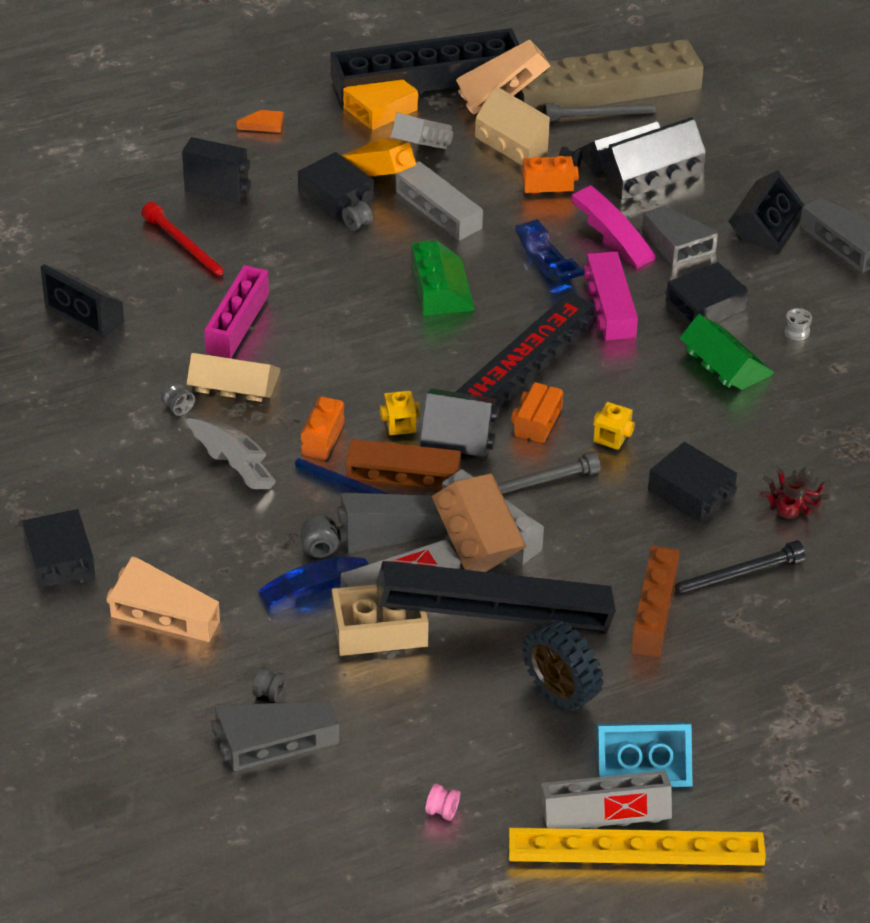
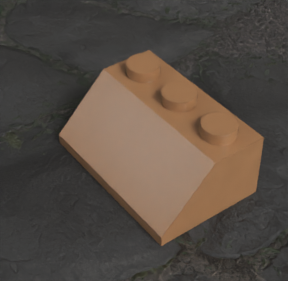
(479, 522)

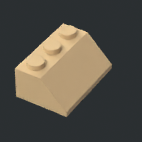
(512, 127)
(232, 377)
(368, 628)

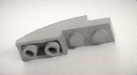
(232, 445)

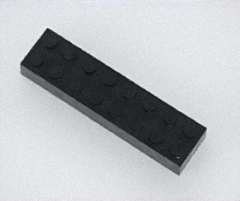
(421, 63)

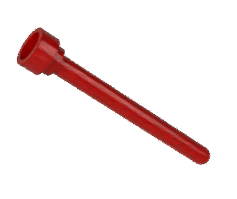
(154, 214)

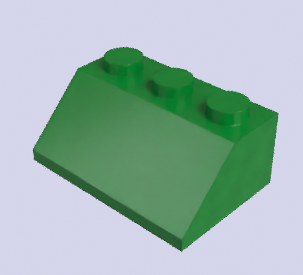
(440, 279)
(724, 354)

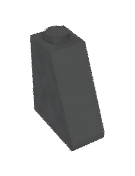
(678, 235)

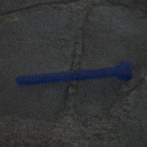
(335, 477)

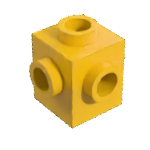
(400, 412)
(613, 425)

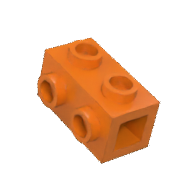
(549, 174)

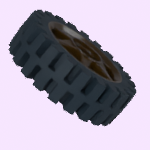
(562, 664)

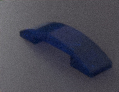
(544, 254)
(305, 580)

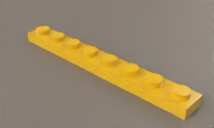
(636, 846)

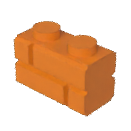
(537, 412)
(322, 428)

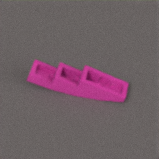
(617, 230)

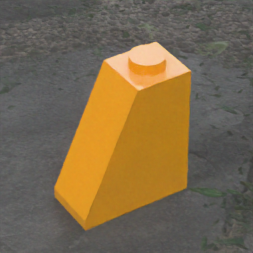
(379, 102)
(382, 157)

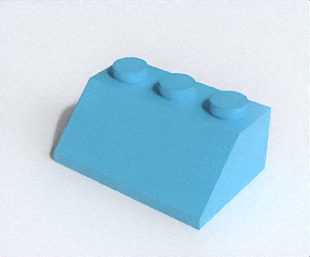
(645, 748)

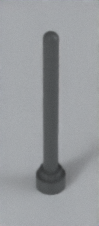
(555, 112)
(588, 463)

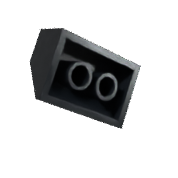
(596, 153)
(767, 212)
(80, 301)

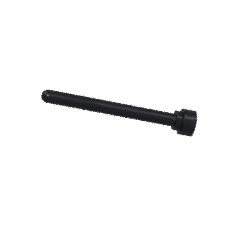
(791, 553)

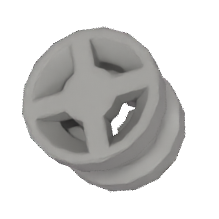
(797, 324)

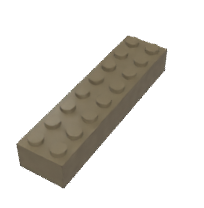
(616, 76)

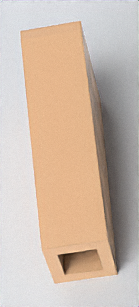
(507, 71)
(162, 602)

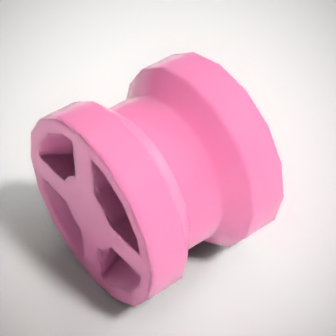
(442, 802)

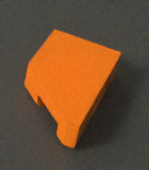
(262, 121)

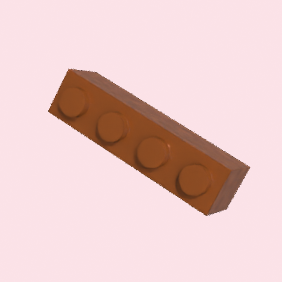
(401, 465)
(655, 601)

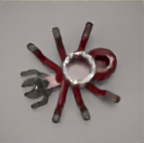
(795, 493)

